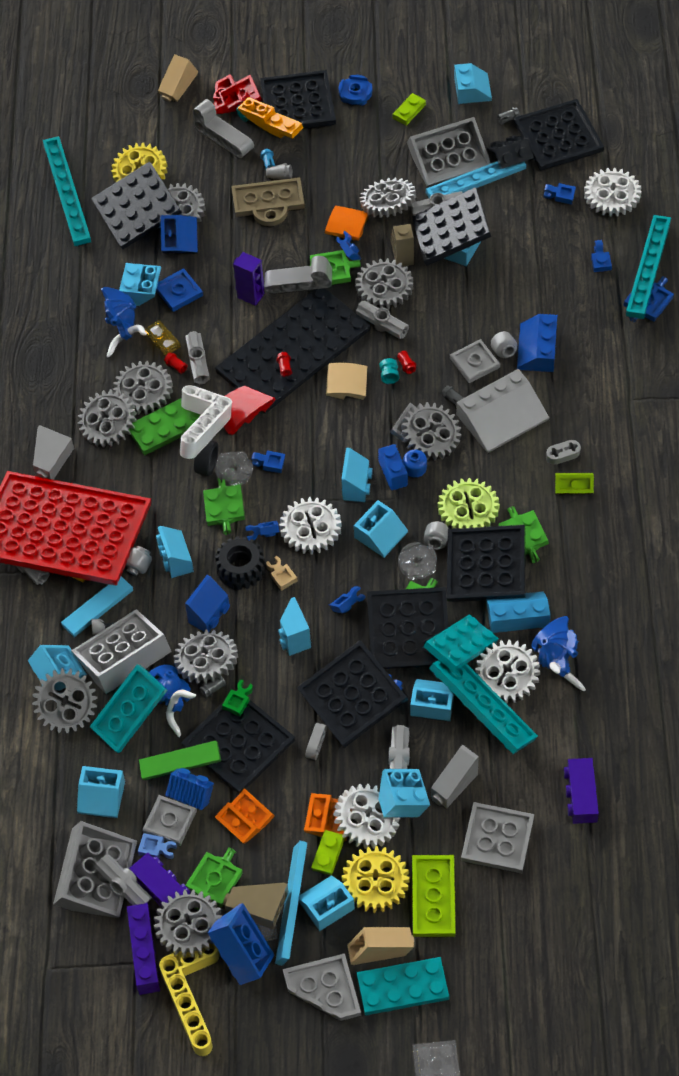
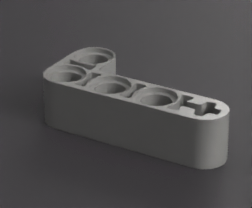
(220, 131)
(300, 278)

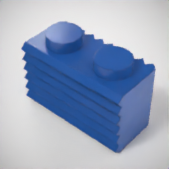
(393, 467)
(189, 788)

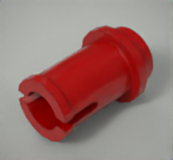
(172, 360)
(284, 364)
(408, 365)

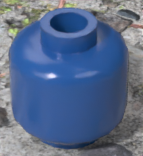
(415, 463)

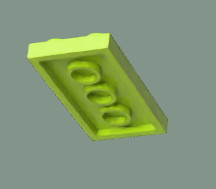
(433, 896)

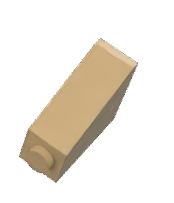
(177, 78)
(380, 944)

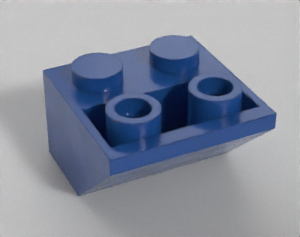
(179, 234)

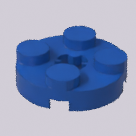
(355, 97)

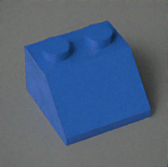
(207, 605)

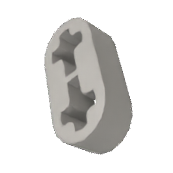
(563, 452)
(316, 740)

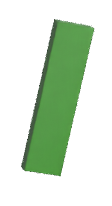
(184, 758)

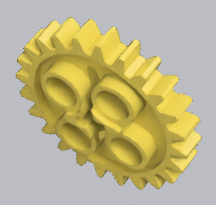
(127, 164)
(376, 862)

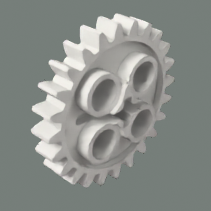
(612, 192)
(293, 530)
(523, 679)
(362, 831)

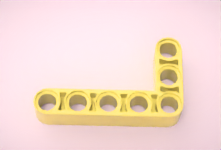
(184, 995)

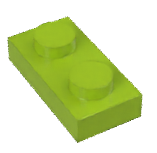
(409, 109)
(574, 483)
(328, 852)

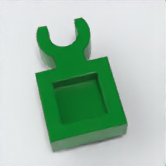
(237, 700)

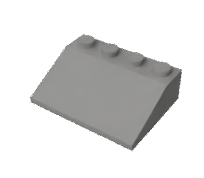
(448, 151)
(501, 411)
(119, 648)
(80, 883)

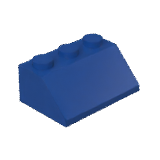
(537, 343)
(241, 944)

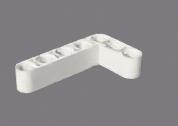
(214, 412)

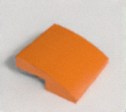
(346, 220)
(244, 816)
(321, 816)

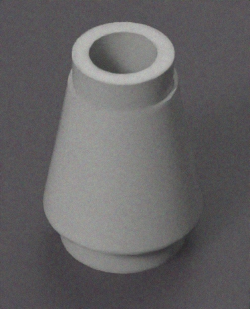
(280, 172)

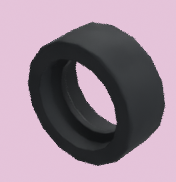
(206, 460)

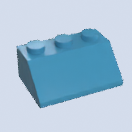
(518, 613)

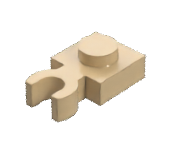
(281, 575)

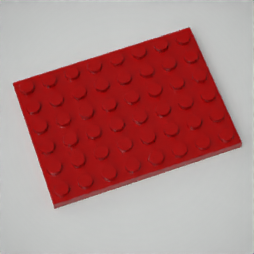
(68, 527)

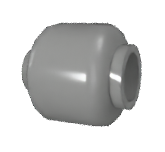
(504, 344)
(436, 535)
(138, 560)

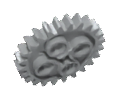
(388, 197)
(193, 201)
(384, 283)
(144, 387)
(424, 417)
(107, 418)
(205, 656)
(57, 717)
(181, 907)

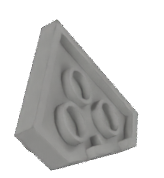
(325, 986)

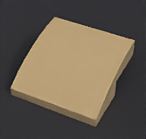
(346, 380)

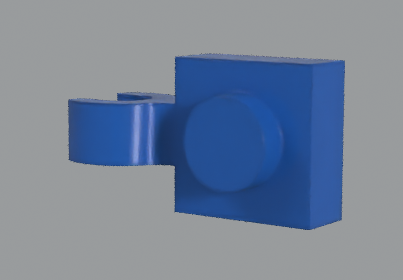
(562, 193)
(350, 250)
(600, 260)
(271, 461)
(267, 529)
(345, 601)

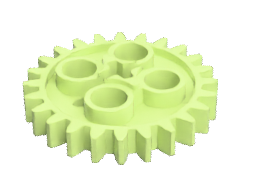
(451, 509)

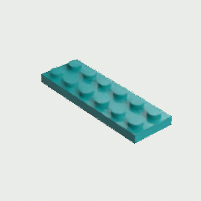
(486, 706)

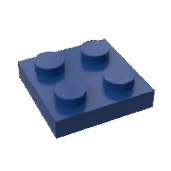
(178, 290)

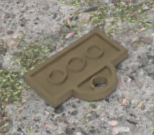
(268, 199)

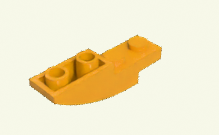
(267, 119)

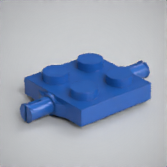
(658, 300)

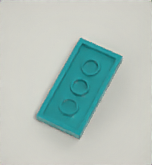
(461, 642)
(128, 708)
(402, 986)

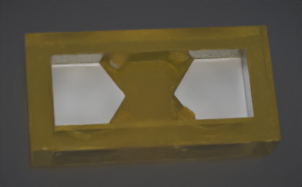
(162, 337)

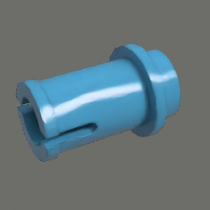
(267, 157)

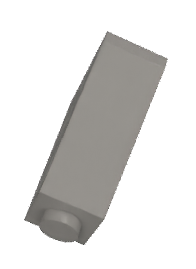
(50, 452)
(455, 777)

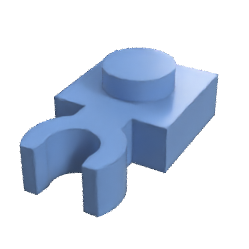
(154, 846)

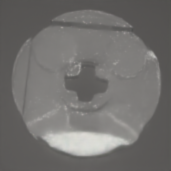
(234, 459)
(417, 570)

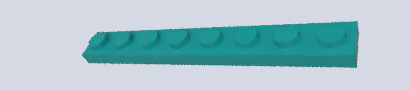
(66, 191)
(648, 267)

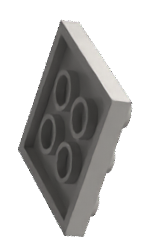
(497, 837)

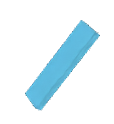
(96, 607)

